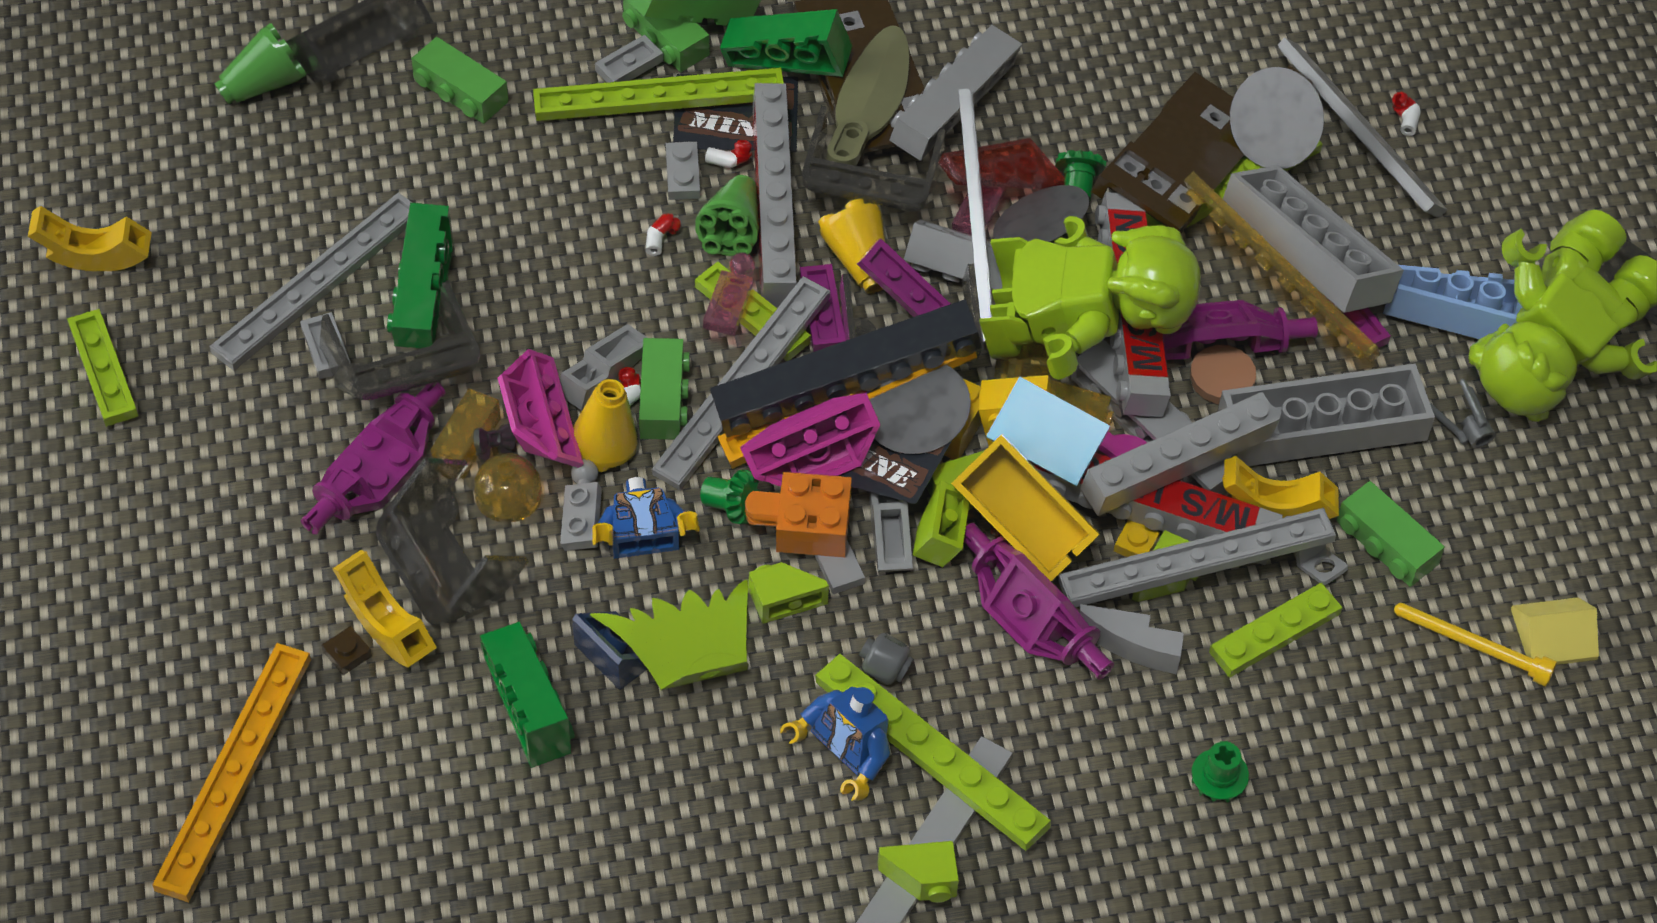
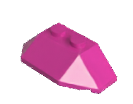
(539, 408)
(815, 441)

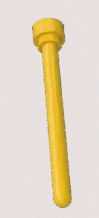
(1538, 668)

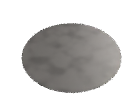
(1276, 117)
(1042, 213)
(922, 411)

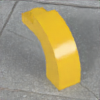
(90, 249)
(1279, 496)
(391, 626)

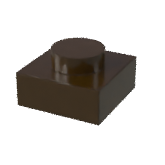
(346, 650)

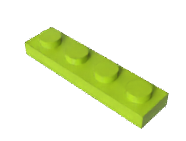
(756, 311)
(102, 367)
(1275, 630)

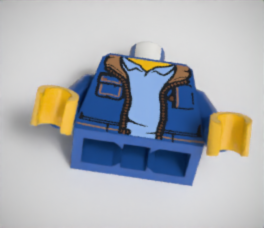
(643, 521)
(851, 730)

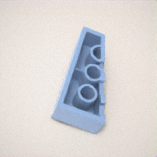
(1454, 301)

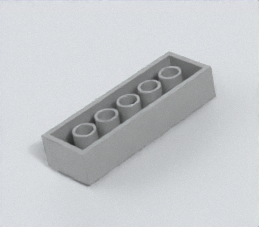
(1313, 238)
(1340, 413)

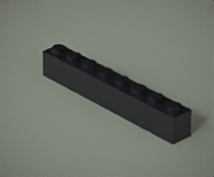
(846, 368)

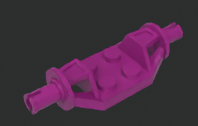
(1239, 322)
(376, 460)
(1031, 605)

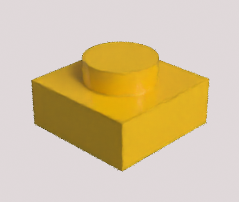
(1135, 539)

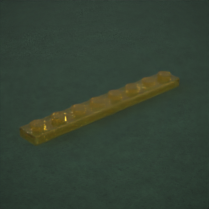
(1289, 277)

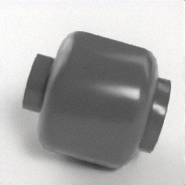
(885, 658)

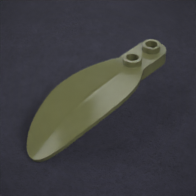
(870, 95)

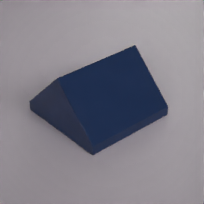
(606, 650)

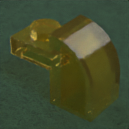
(1027, 363)

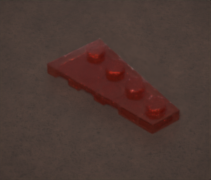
(1006, 165)

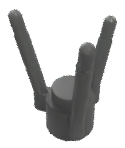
(1475, 427)

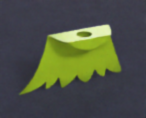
(689, 642)

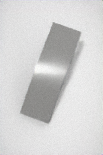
(600, 363)
(890, 533)
(1132, 638)

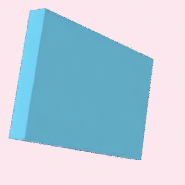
(1049, 431)

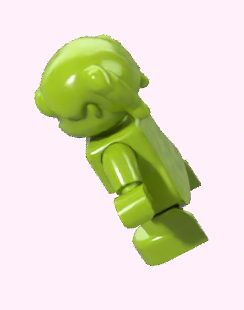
(1074, 291)
(1566, 316)

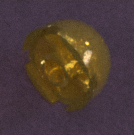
(507, 487)

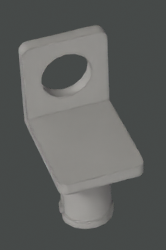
(1309, 558)

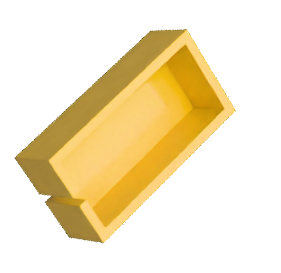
(1025, 507)

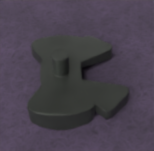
(500, 438)

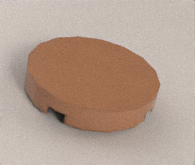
(1221, 369)

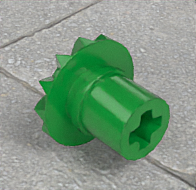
(1080, 168)
(729, 494)
(1220, 772)

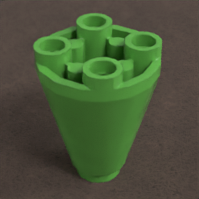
(260, 67)
(730, 218)

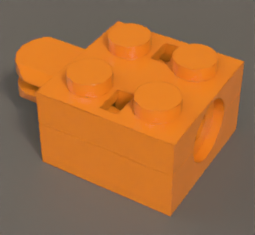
(807, 513)

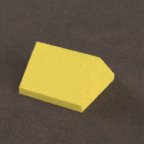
(1558, 629)

